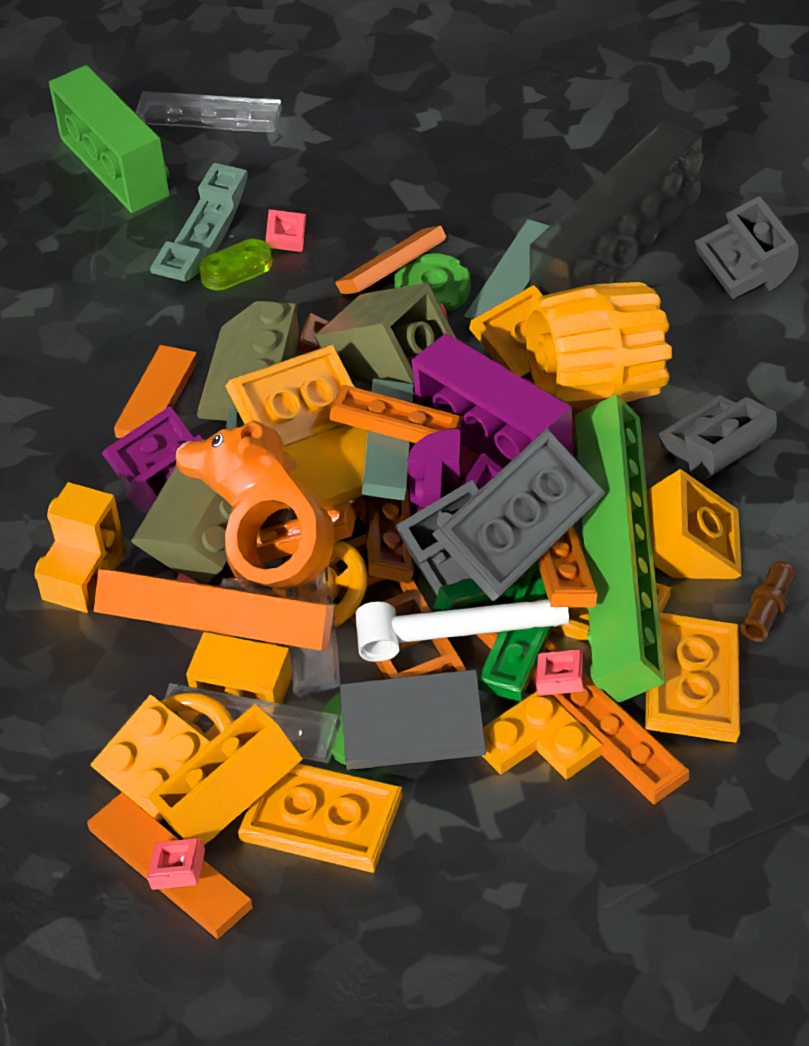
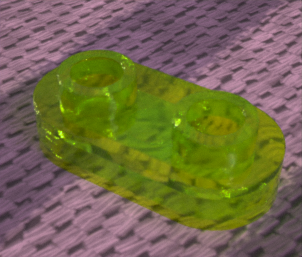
(235, 264)

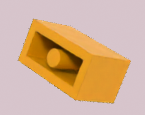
(241, 667)

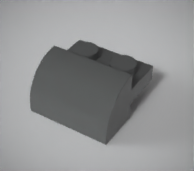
(749, 249)
(719, 434)
(425, 549)

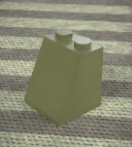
(385, 331)

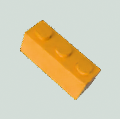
(225, 776)

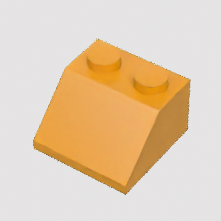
(693, 530)

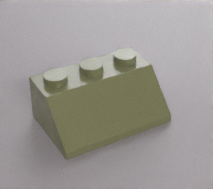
(248, 342)
(186, 528)

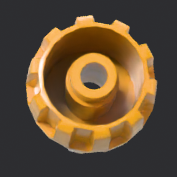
(598, 343)

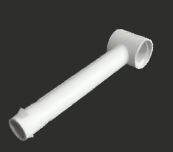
(382, 631)

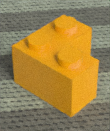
(86, 540)

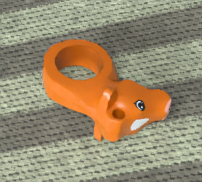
(257, 479)

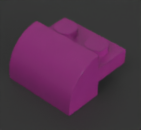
(148, 456)
(434, 468)

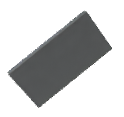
(519, 514)

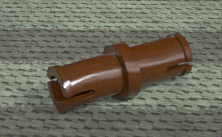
(768, 601)

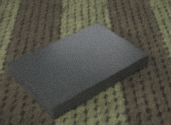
(411, 719)

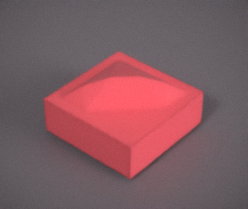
(285, 230)
(560, 672)
(176, 864)

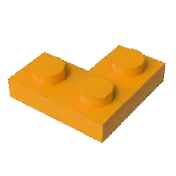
(543, 727)

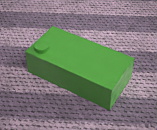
(109, 138)

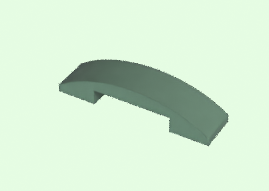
(206, 226)

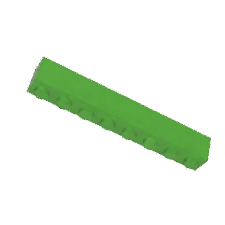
(619, 553)

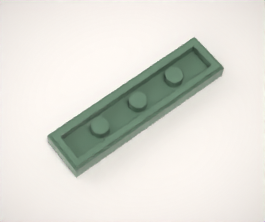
(510, 274)
(385, 455)

